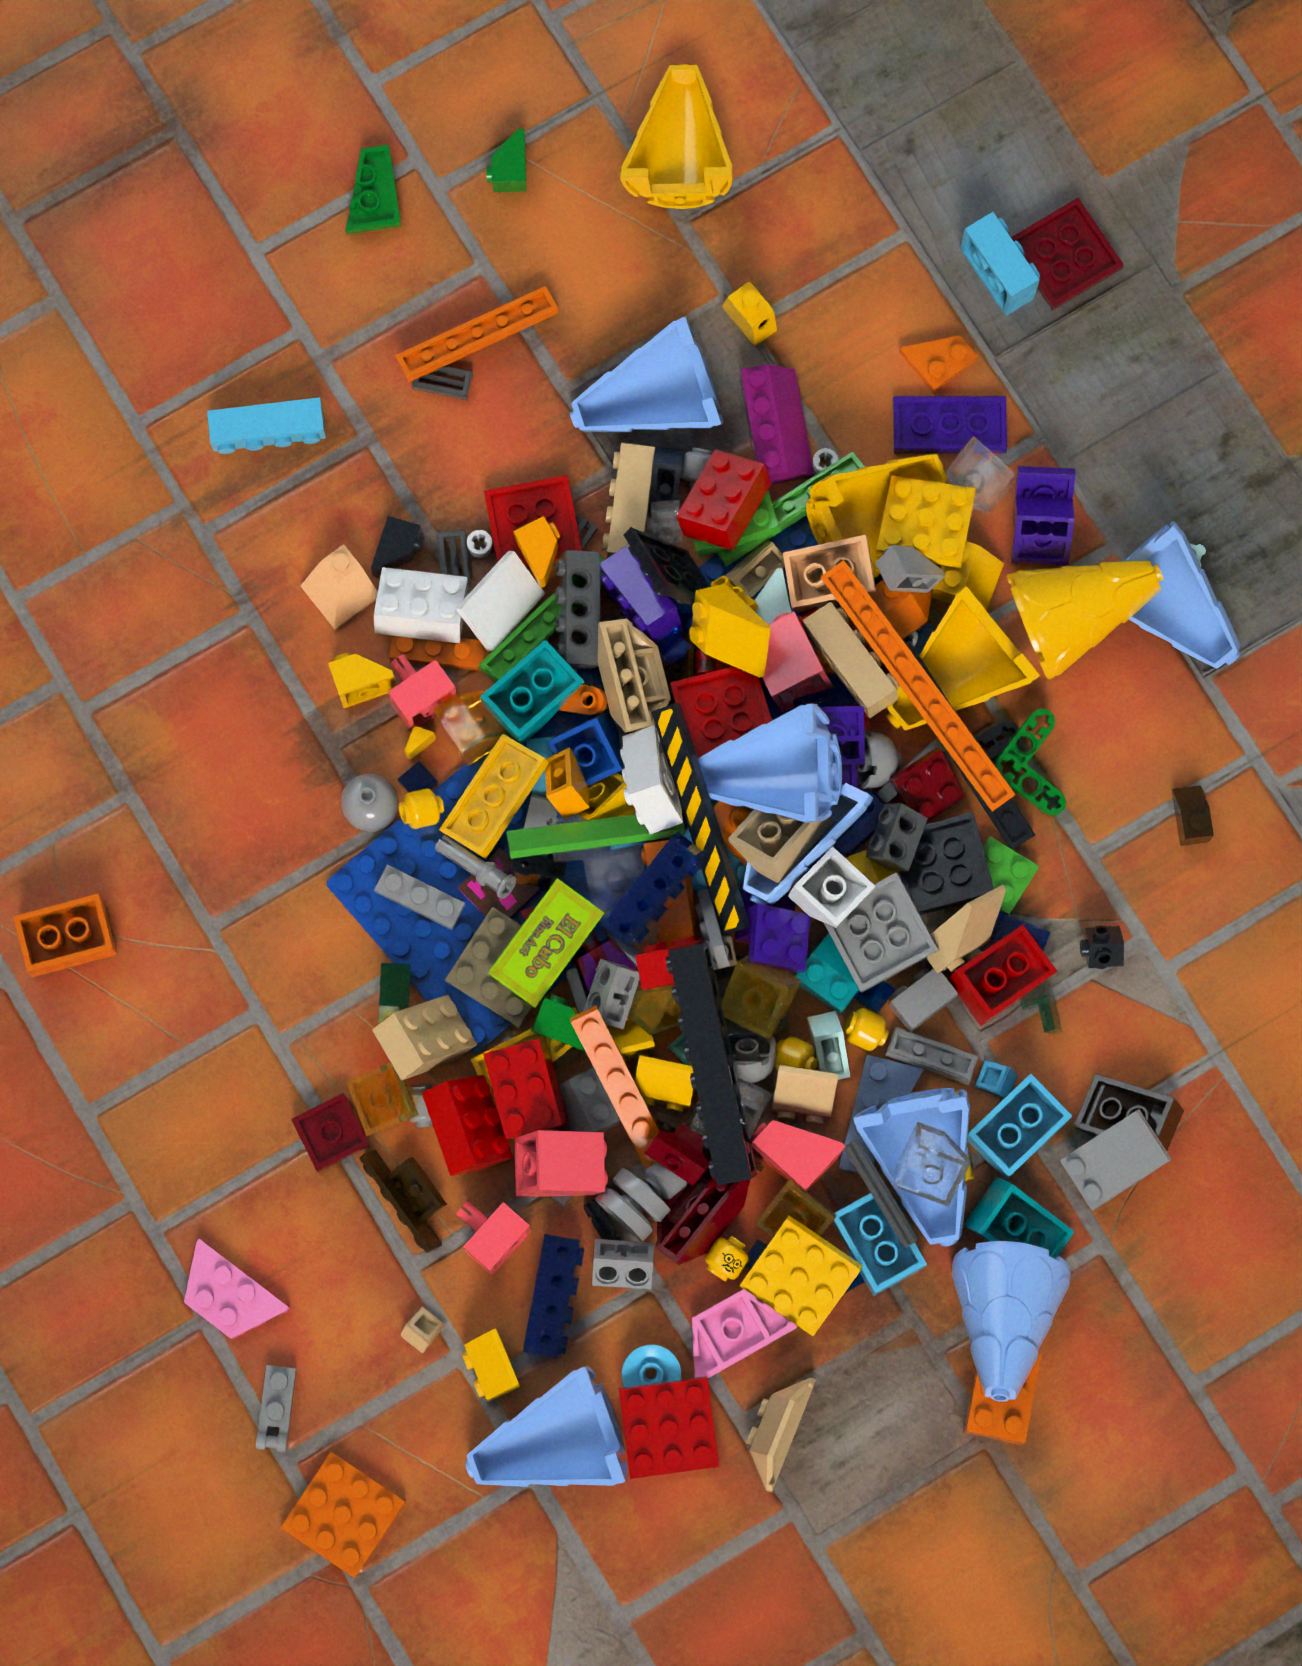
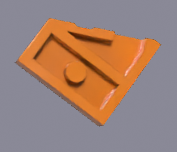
(939, 359)

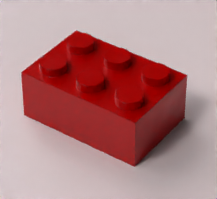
(723, 499)
(525, 1088)
(467, 1125)

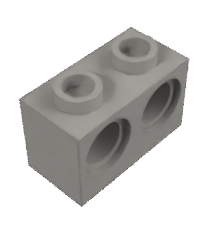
(613, 992)
(623, 1264)

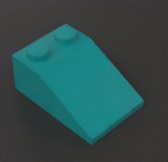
(531, 692)
(828, 977)
(1013, 1216)

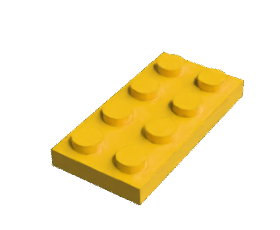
(494, 796)

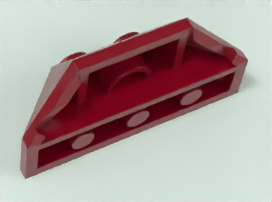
(699, 1217)

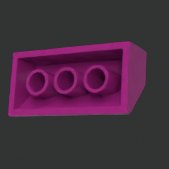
(776, 422)

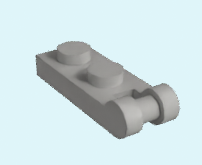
(276, 1407)

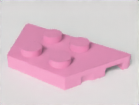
(227, 1294)
(734, 1332)

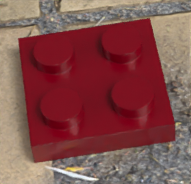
(928, 785)
(330, 1132)

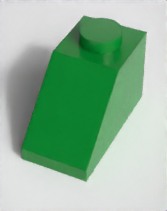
(509, 165)
(555, 1023)

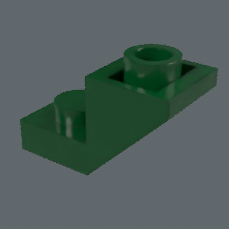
(393, 989)

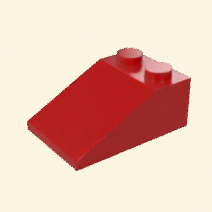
(1001, 975)

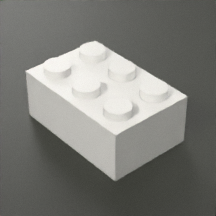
(419, 605)
(649, 781)

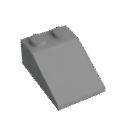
(1115, 1160)

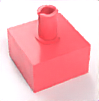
(419, 691)
(494, 1236)

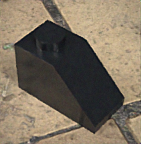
(666, 475)
(397, 545)

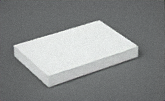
(500, 601)

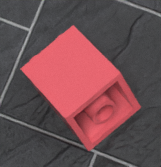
(792, 663)
(795, 1152)
(560, 1163)

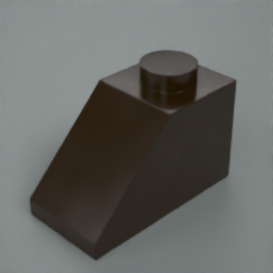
(1192, 815)

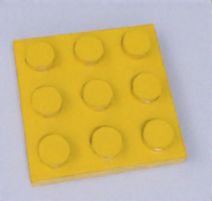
(928, 518)
(801, 1275)

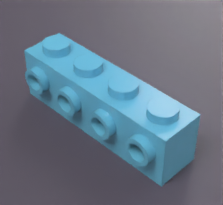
(266, 425)

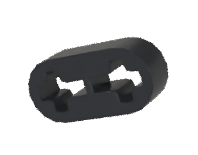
(994, 733)

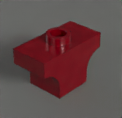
(679, 1153)

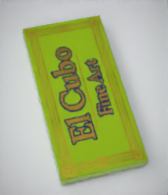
(546, 943)

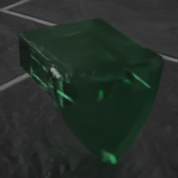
(1048, 1012)

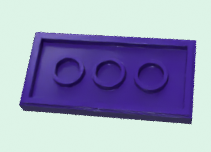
(948, 423)

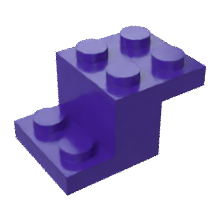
(1043, 515)
(848, 726)
(775, 934)

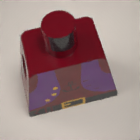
(594, 951)

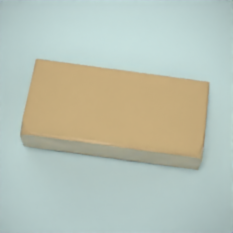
(756, 568)

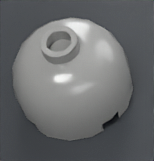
(880, 761)
(369, 802)
(753, 1057)

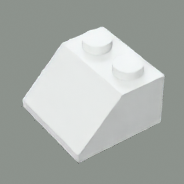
(831, 889)

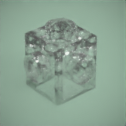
(664, 521)

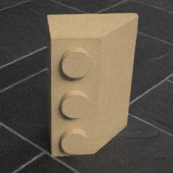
(776, 842)

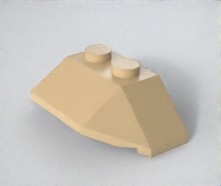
(631, 674)
(777, 1429)

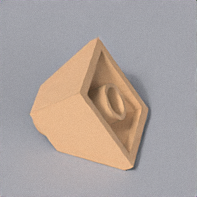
(339, 587)

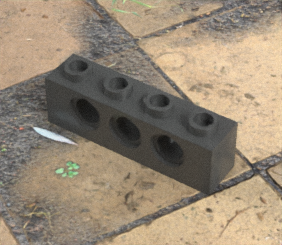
(586, 567)

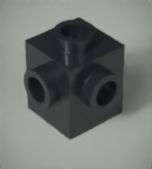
(1103, 947)

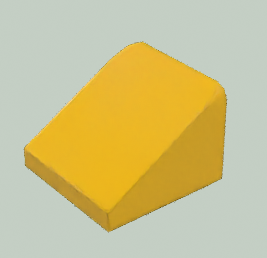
(418, 741)

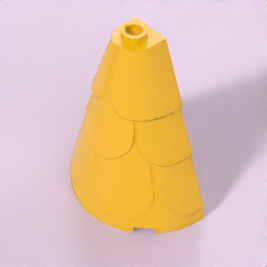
(679, 146)
(855, 500)
(1079, 606)
(968, 661)

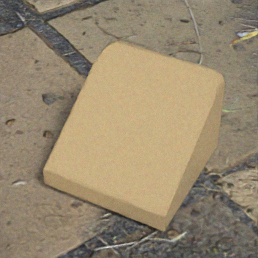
(422, 1329)

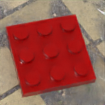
(526, 502)
(720, 706)
(668, 1427)

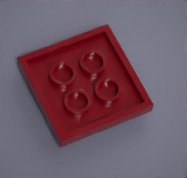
(1068, 253)

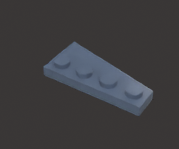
(879, 1082)

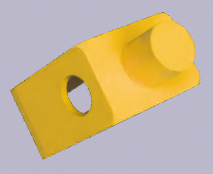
(748, 311)

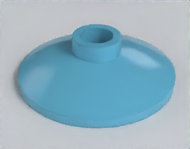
(650, 1357)

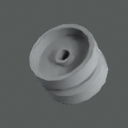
(635, 1201)

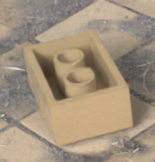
(424, 1037)

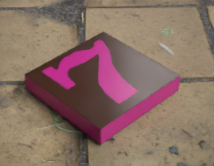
(485, 898)

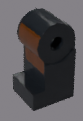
(537, 871)

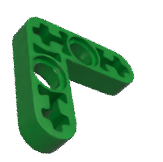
(1020, 759)

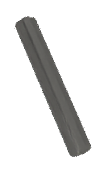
(881, 1193)

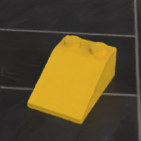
(729, 629)

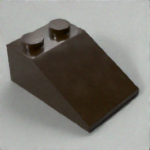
(1114, 1100)

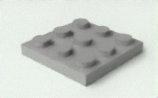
(882, 934)

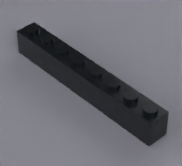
(712, 1063)

